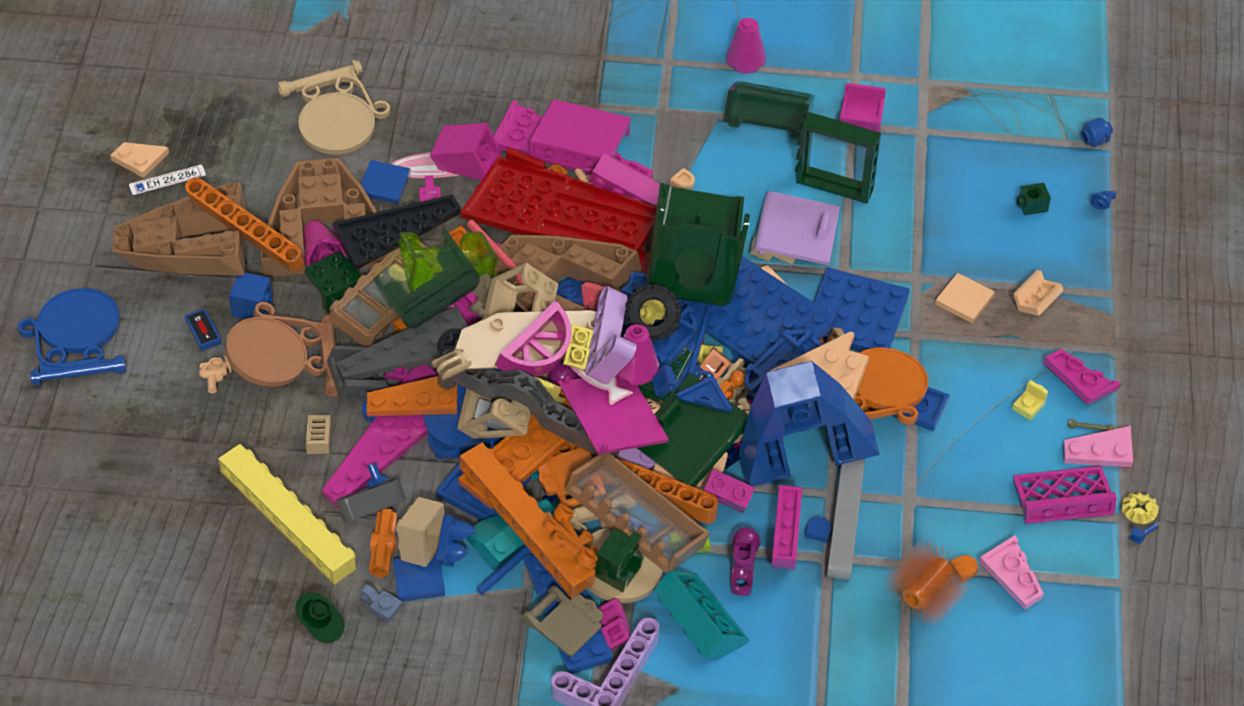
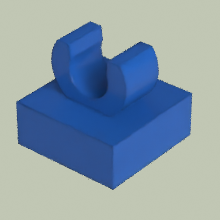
(664, 381)

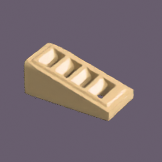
(318, 446)

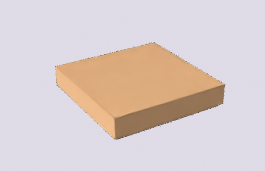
(964, 298)

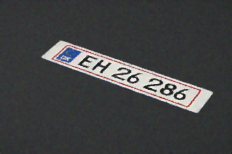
(167, 179)

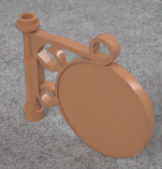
(274, 354)

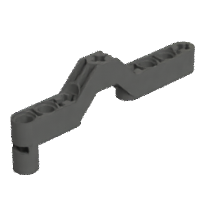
(528, 392)

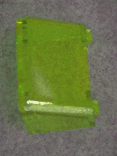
(422, 264)

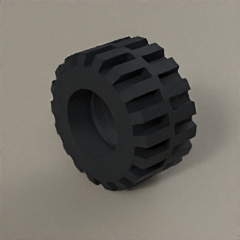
(659, 293)

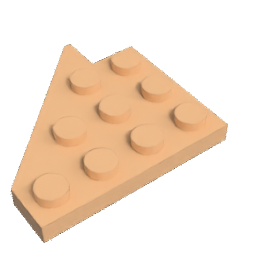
(837, 361)

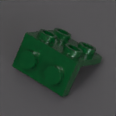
(332, 278)

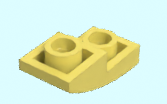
(578, 349)

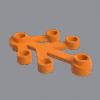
(584, 556)

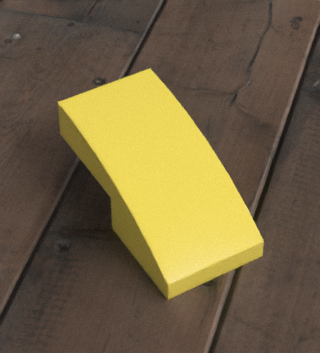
(554, 390)

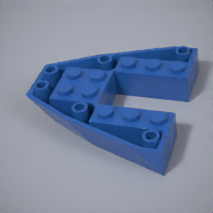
(797, 401)

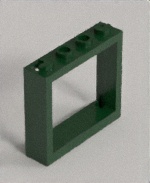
(833, 182)

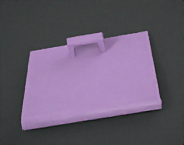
(797, 228)

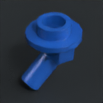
(1103, 199)
(376, 477)

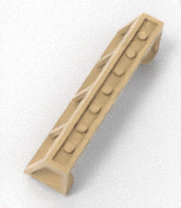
(502, 299)

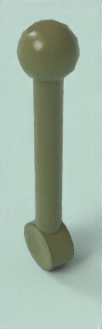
(1073, 424)

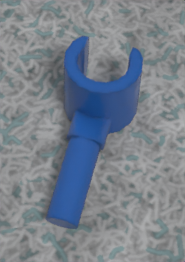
(1139, 535)

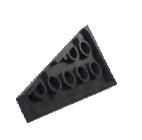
(378, 233)

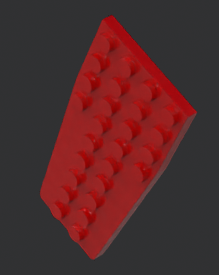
(553, 204)

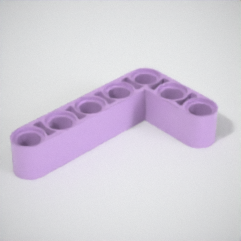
(608, 349)
(617, 676)

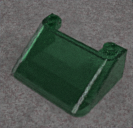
(767, 107)

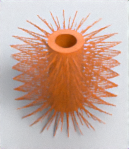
(927, 583)

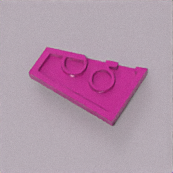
(1083, 381)

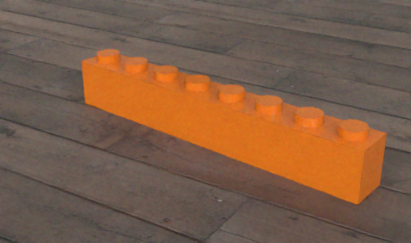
(523, 517)

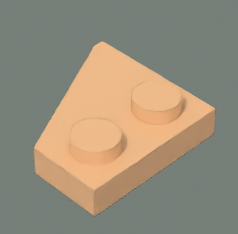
(139, 157)

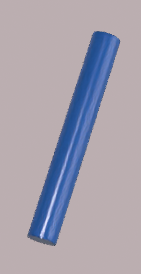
(503, 570)

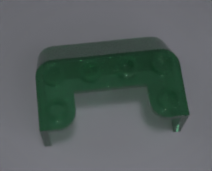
(438, 293)

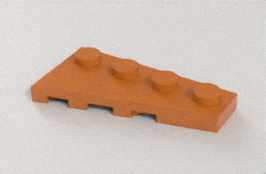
(413, 398)

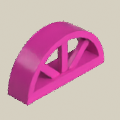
(553, 313)
(787, 527)

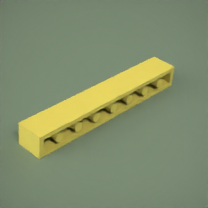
(287, 513)

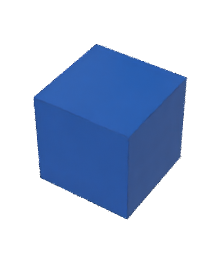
(247, 293)

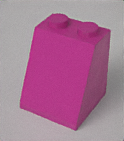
(466, 150)

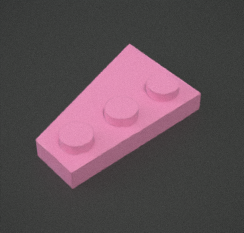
(1101, 448)
(1012, 572)

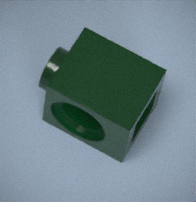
(1033, 199)

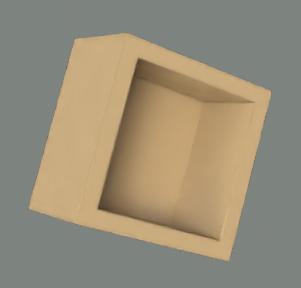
(420, 531)

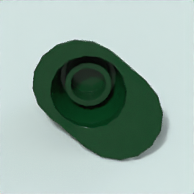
(320, 617)

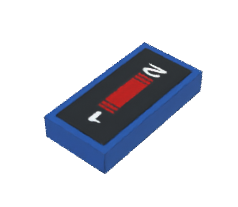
(203, 329)

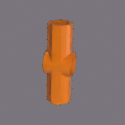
(383, 543)

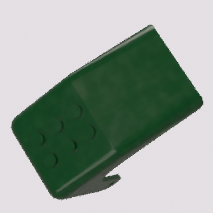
(697, 244)

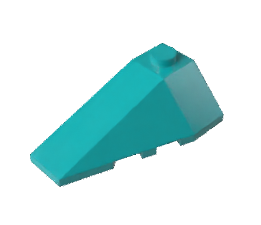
(496, 540)

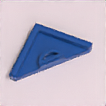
(706, 394)

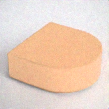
(683, 180)

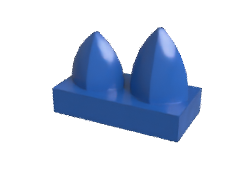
(448, 547)

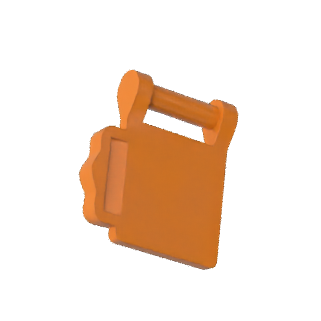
(557, 471)

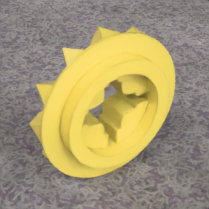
(1139, 515)

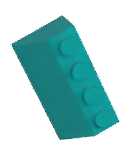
(700, 614)

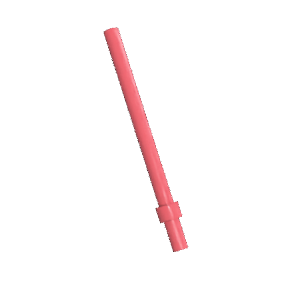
(498, 251)

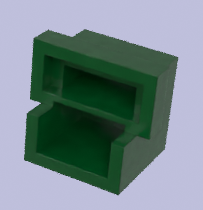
(619, 559)

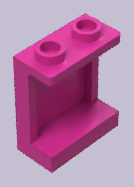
(863, 106)

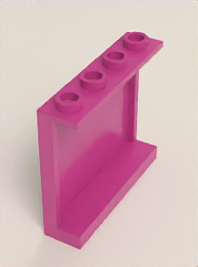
(577, 135)

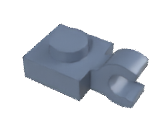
(382, 605)

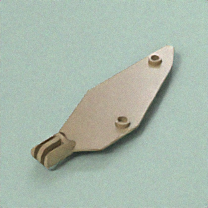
(485, 340)

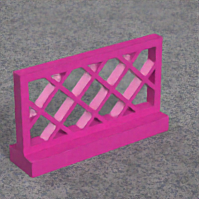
(1066, 506)

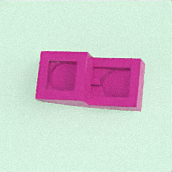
(615, 624)

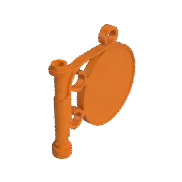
(892, 384)

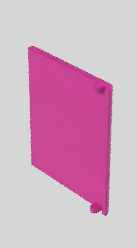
(616, 426)

